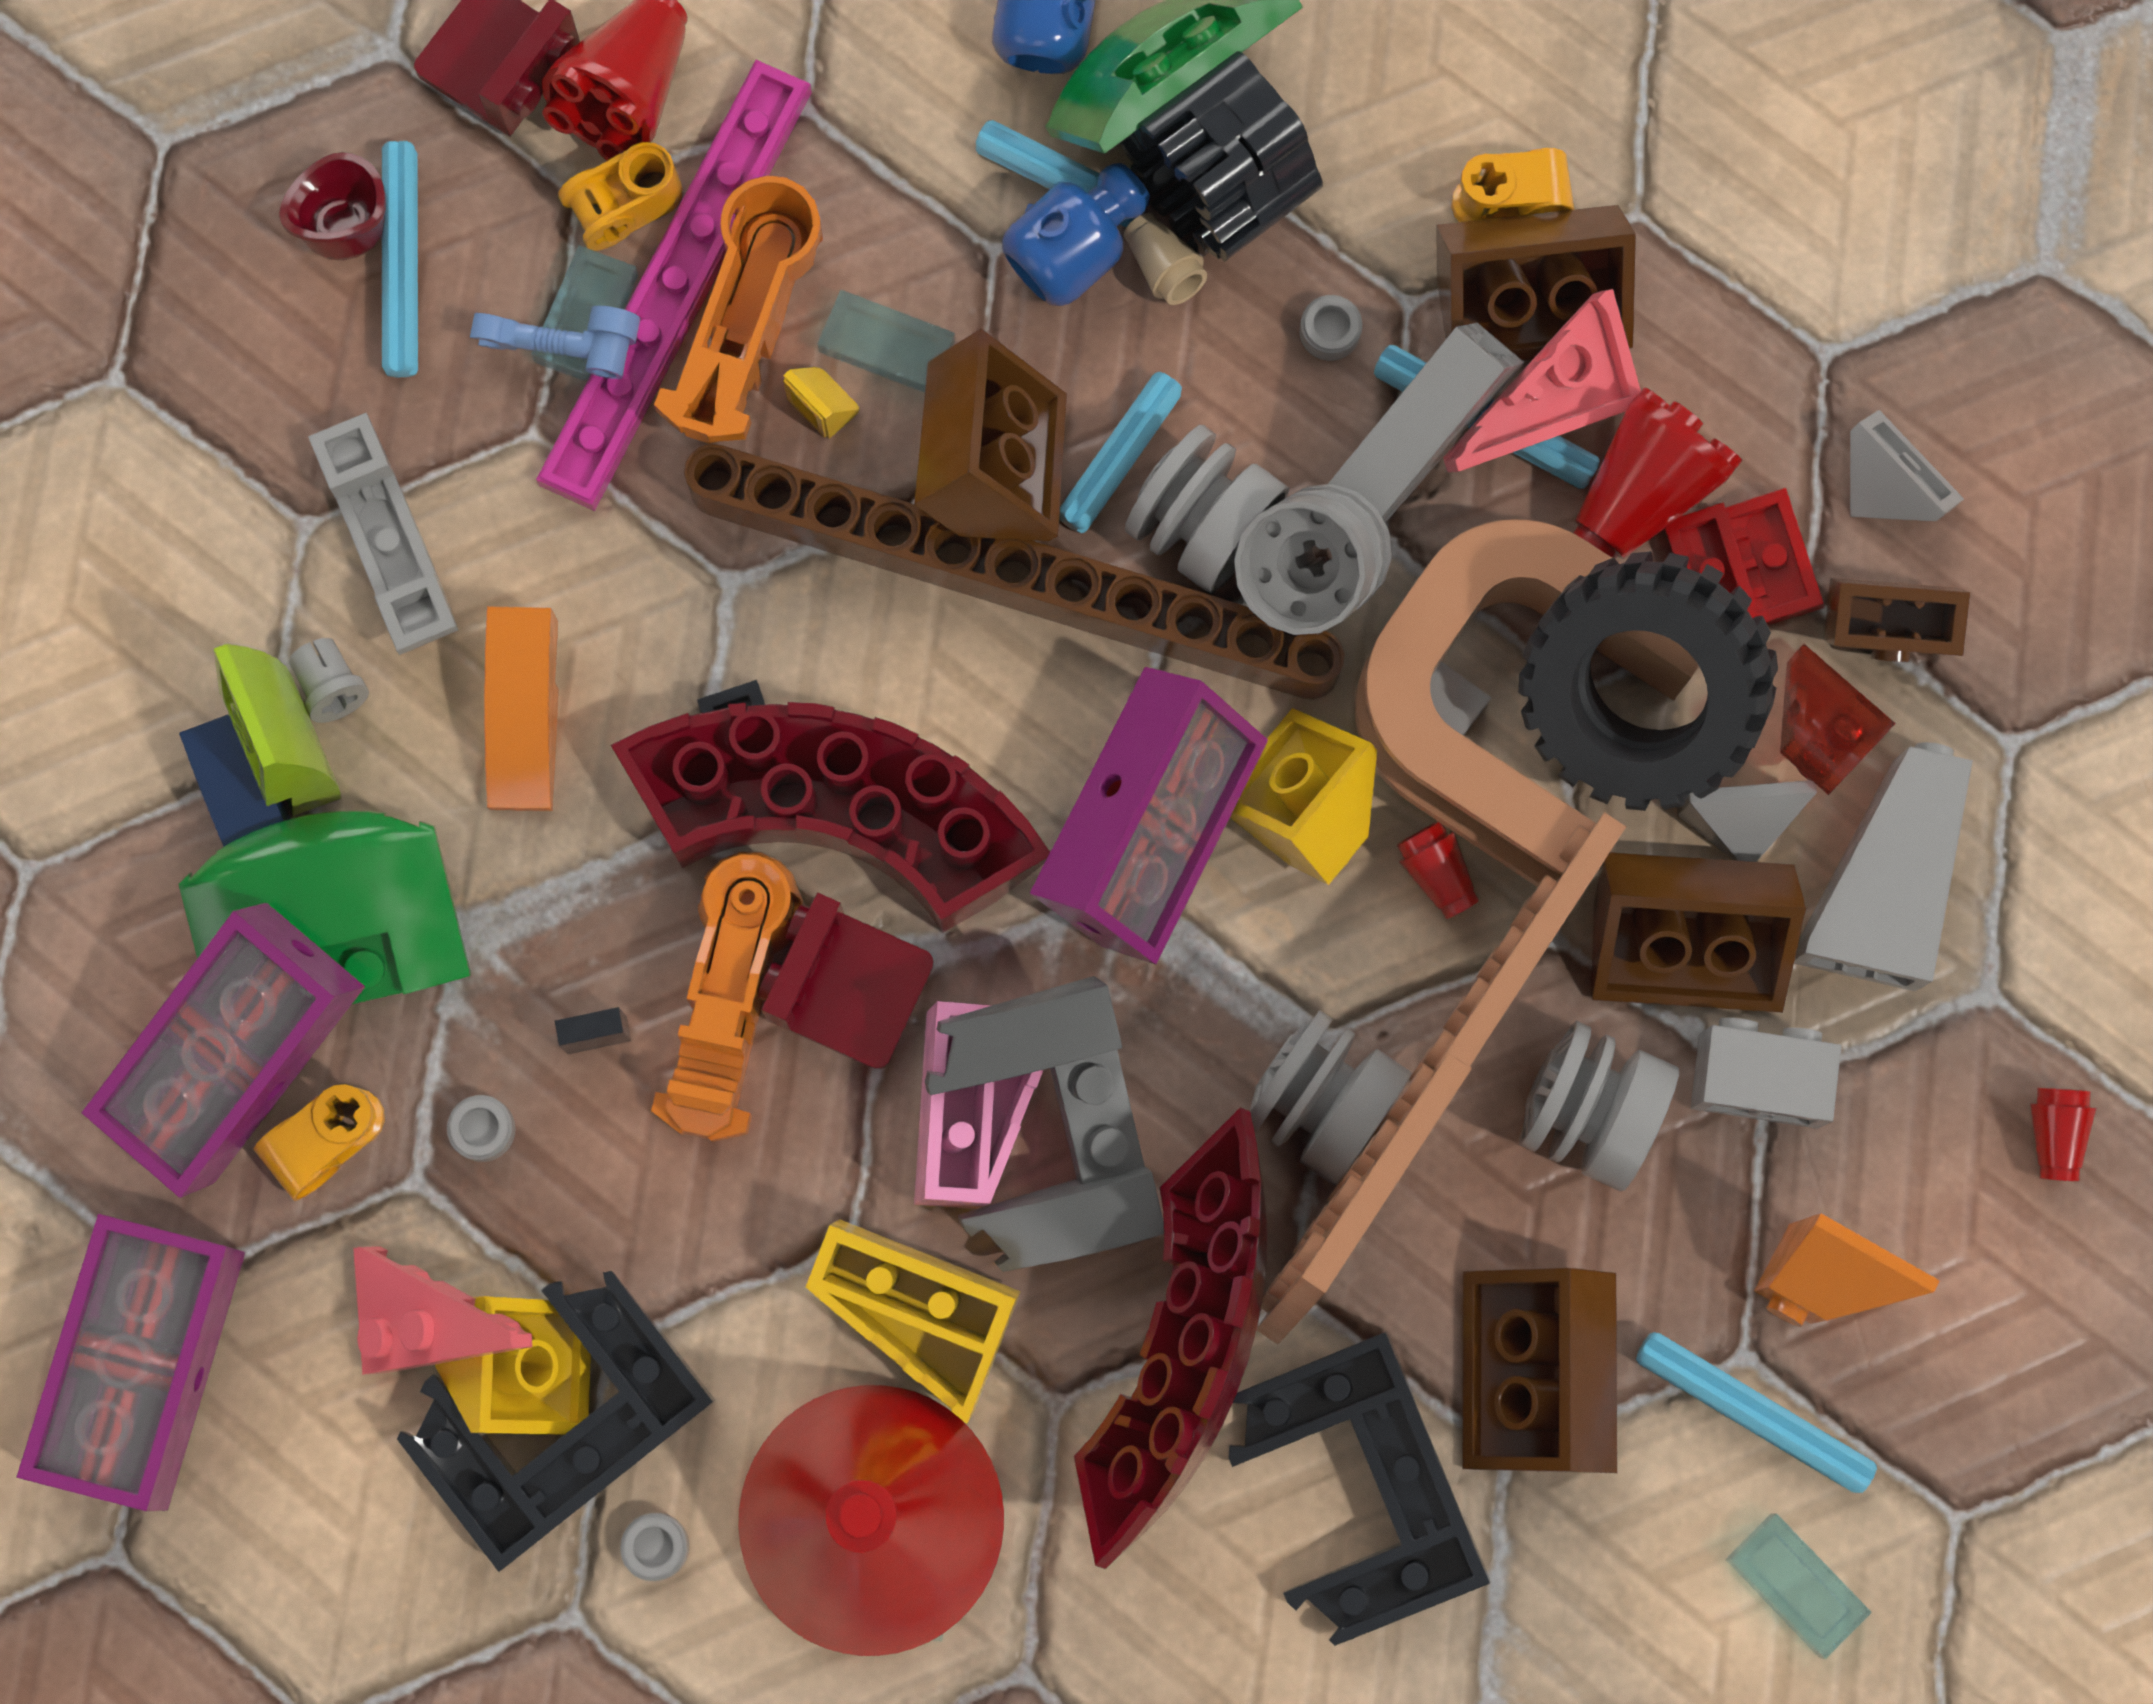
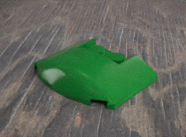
(1154, 61)
(353, 885)

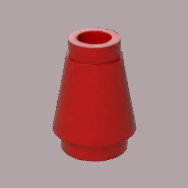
(1439, 868)
(2061, 1131)

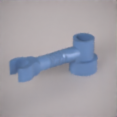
(603, 344)

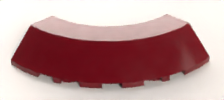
(837, 786)
(1192, 1346)

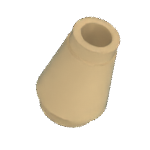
(1167, 262)

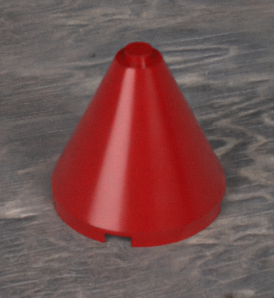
(871, 1520)

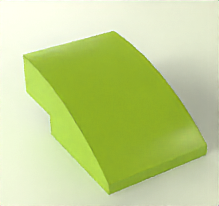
(274, 729)

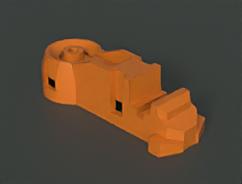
(744, 307)
(725, 993)

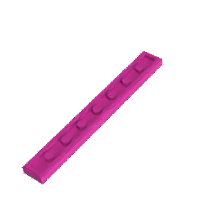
(674, 286)

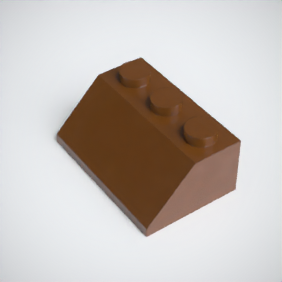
(1534, 272)
(991, 443)
(1695, 932)
(1540, 1370)

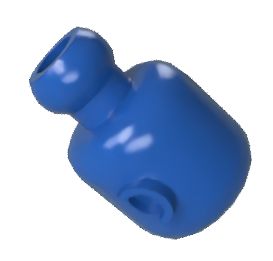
(1043, 33)
(1073, 235)

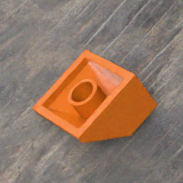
(1834, 1272)

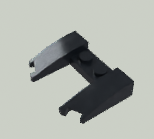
(516, 1509)
(1435, 1547)

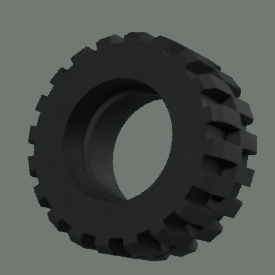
(1632, 759)

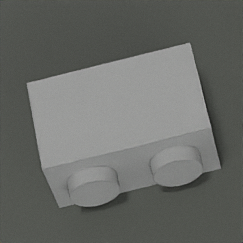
(1766, 1074)

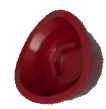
(336, 206)

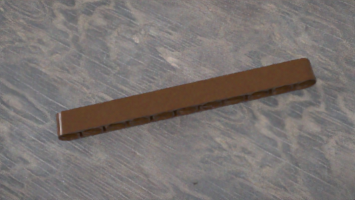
(978, 578)

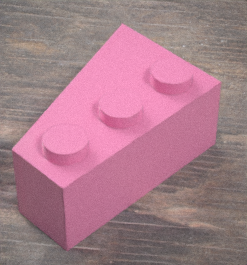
(966, 1130)

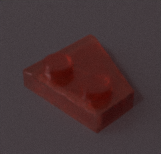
(1826, 721)

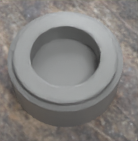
(1330, 327)
(481, 1128)
(654, 1546)

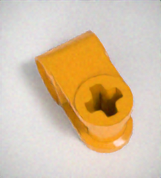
(1513, 185)
(620, 200)
(311, 1144)

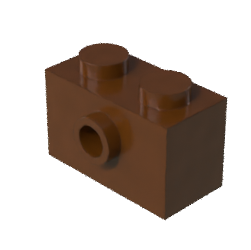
(1896, 618)

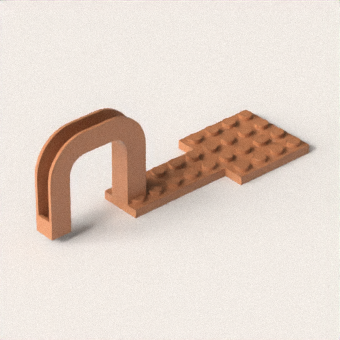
(1489, 808)

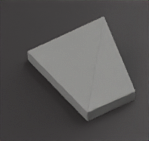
(1893, 477)
(1746, 818)

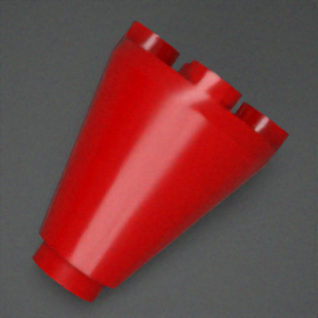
(617, 77)
(1651, 475)

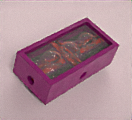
(1150, 814)
(222, 1049)
(131, 1364)

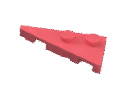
(1568, 385)
(421, 1321)

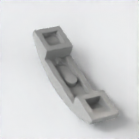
(384, 533)

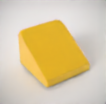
(819, 399)

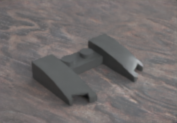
(1078, 1039)

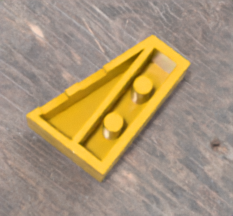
(916, 1309)

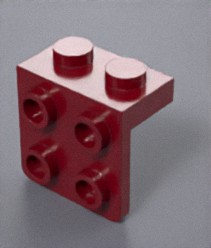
(495, 57)
(845, 983)

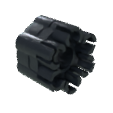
(1232, 148)

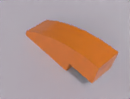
(520, 708)

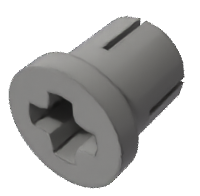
(327, 681)

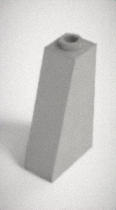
(1428, 417)
(1894, 881)

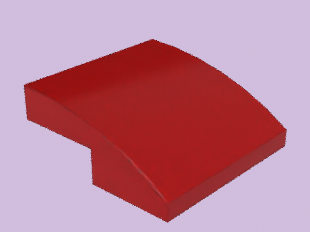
(1756, 549)

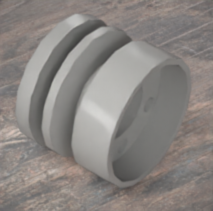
(1202, 506)
(1284, 578)
(1327, 1097)
(1599, 1106)

